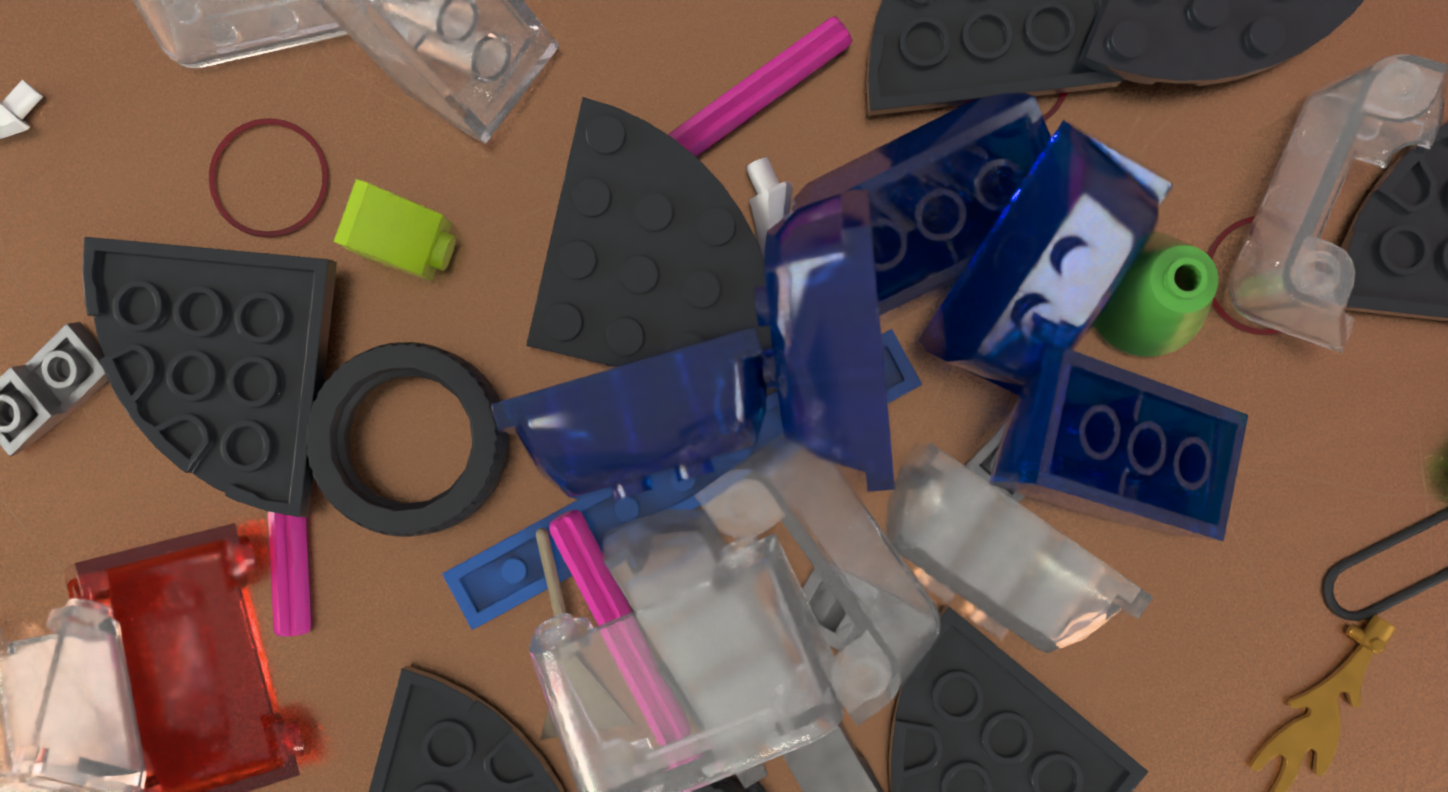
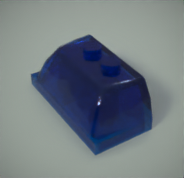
(939, 190)
(1049, 260)
(828, 335)
(644, 418)
(1121, 447)

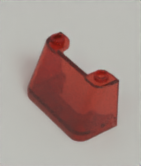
(193, 662)

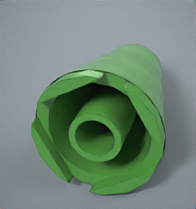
(1160, 299)

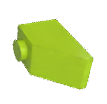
(395, 232)

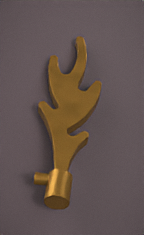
(1322, 723)

